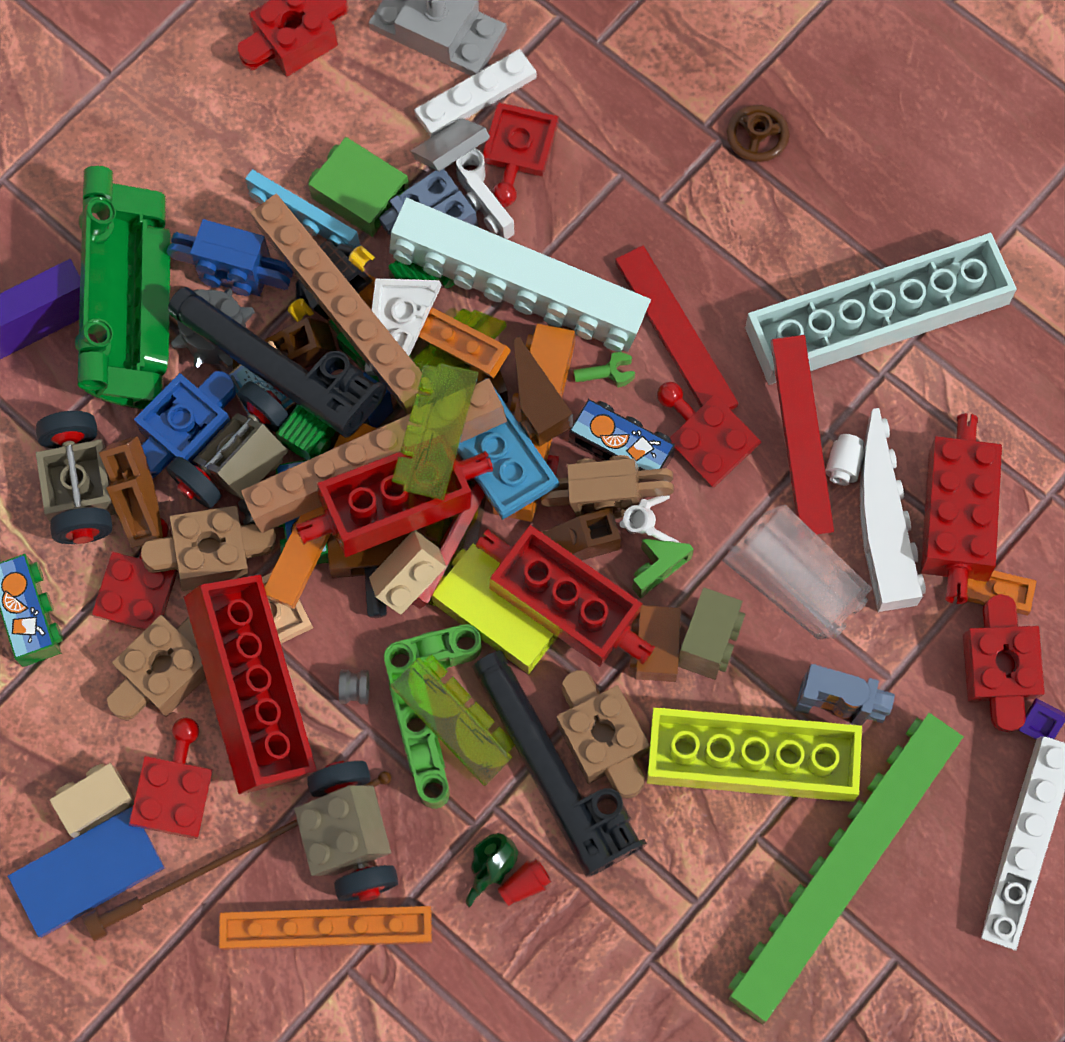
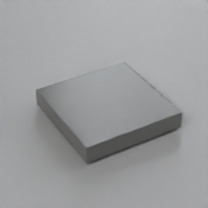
(450, 144)

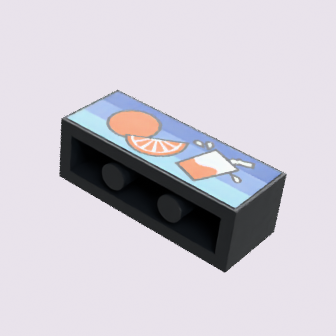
(609, 434)

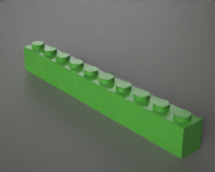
(845, 868)

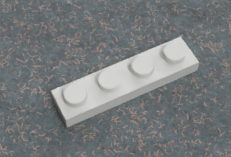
(476, 92)

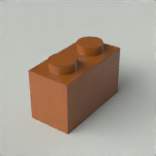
(662, 629)

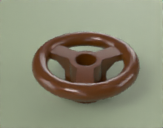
(759, 119)

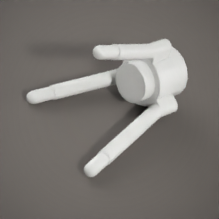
(642, 519)

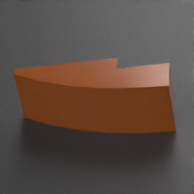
(132, 490)

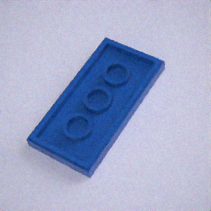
(85, 873)

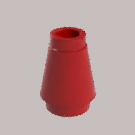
(525, 882)

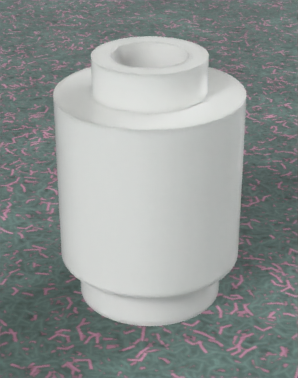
(845, 459)

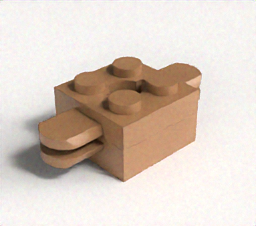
(608, 484)
(207, 547)
(157, 669)
(603, 734)

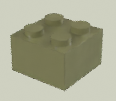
(708, 636)

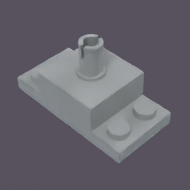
(442, 30)

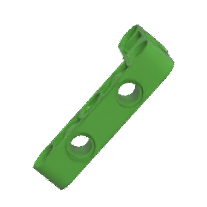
(423, 746)

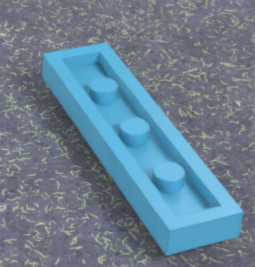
(311, 217)

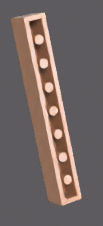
(339, 300)
(296, 489)

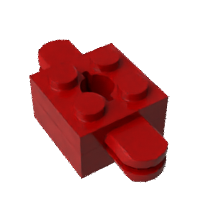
(298, 42)
(1003, 663)

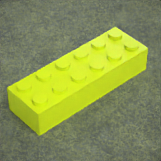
(754, 754)

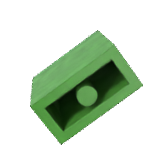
(357, 185)

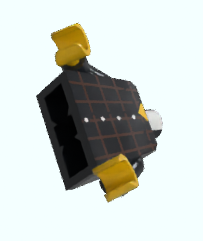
(350, 263)

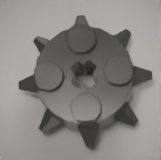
(199, 347)

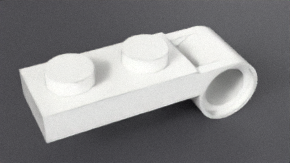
(481, 197)

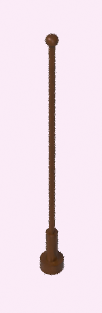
(97, 924)

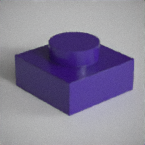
(1042, 720)

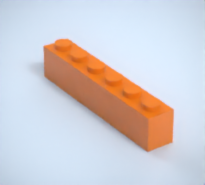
(553, 351)

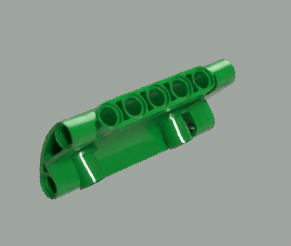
(123, 291)

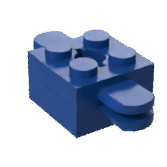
(230, 259)
(177, 411)

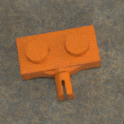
(1014, 586)

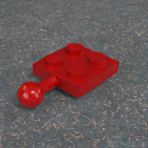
(518, 142)
(711, 437)
(132, 593)
(171, 792)

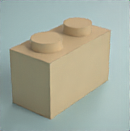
(407, 572)
(92, 799)

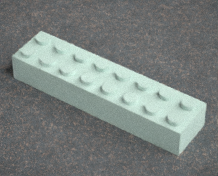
(517, 276)
(886, 304)

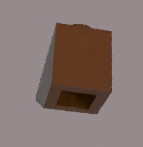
(588, 534)

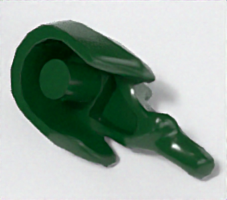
(495, 859)

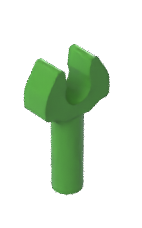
(608, 371)

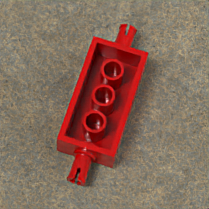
(370, 508)
(961, 509)
(565, 595)

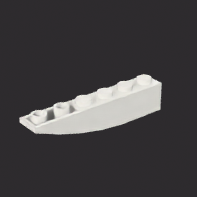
(886, 525)
(1026, 843)

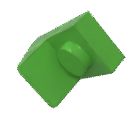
(666, 559)

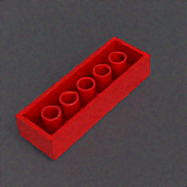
(249, 683)

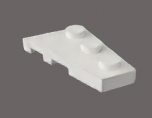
(403, 308)

